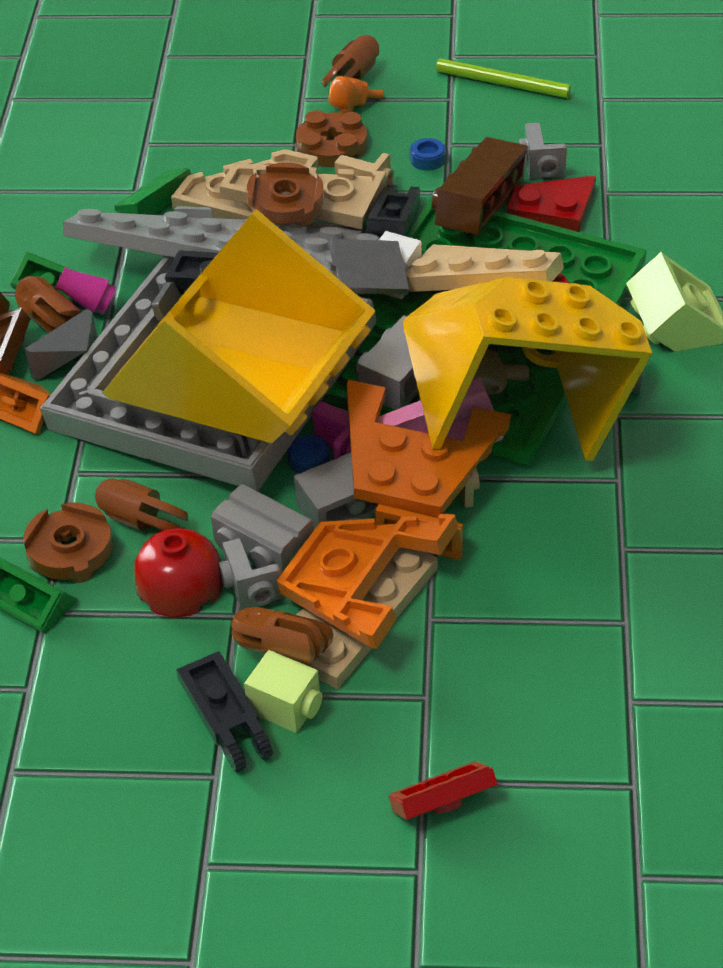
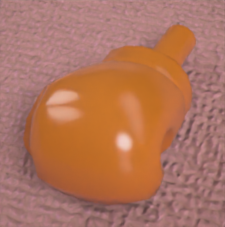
(350, 92)

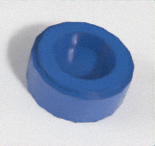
(427, 154)
(307, 453)

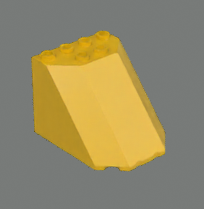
(248, 339)
(591, 339)

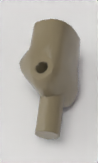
(496, 374)

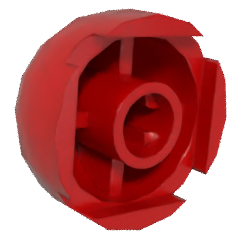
(177, 572)

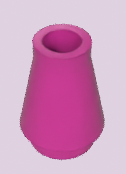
(86, 290)

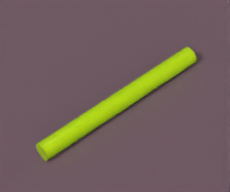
(503, 78)

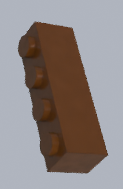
(480, 185)

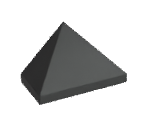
(61, 345)

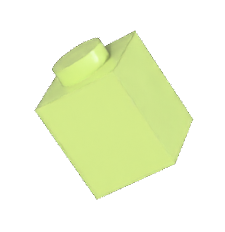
(284, 691)

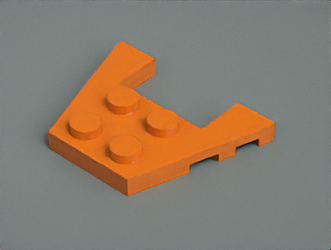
(398, 463)
(345, 561)

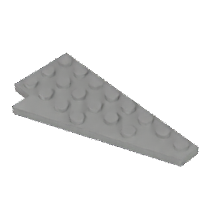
(176, 232)

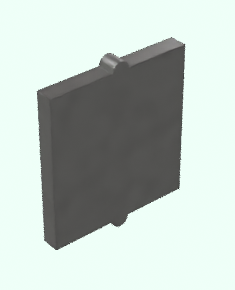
(369, 266)

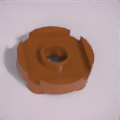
(344, 128)
(297, 207)
(74, 560)

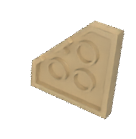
(205, 191)

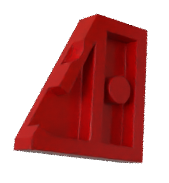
(554, 202)

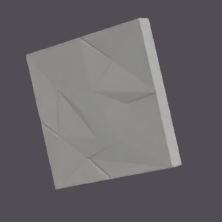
(85, 413)

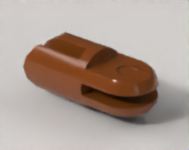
(354, 59)
(44, 303)
(135, 504)
(282, 633)

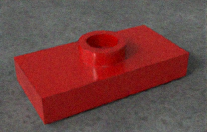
(442, 791)

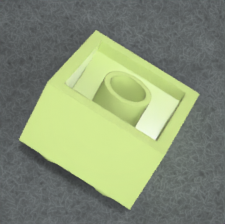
(676, 306)

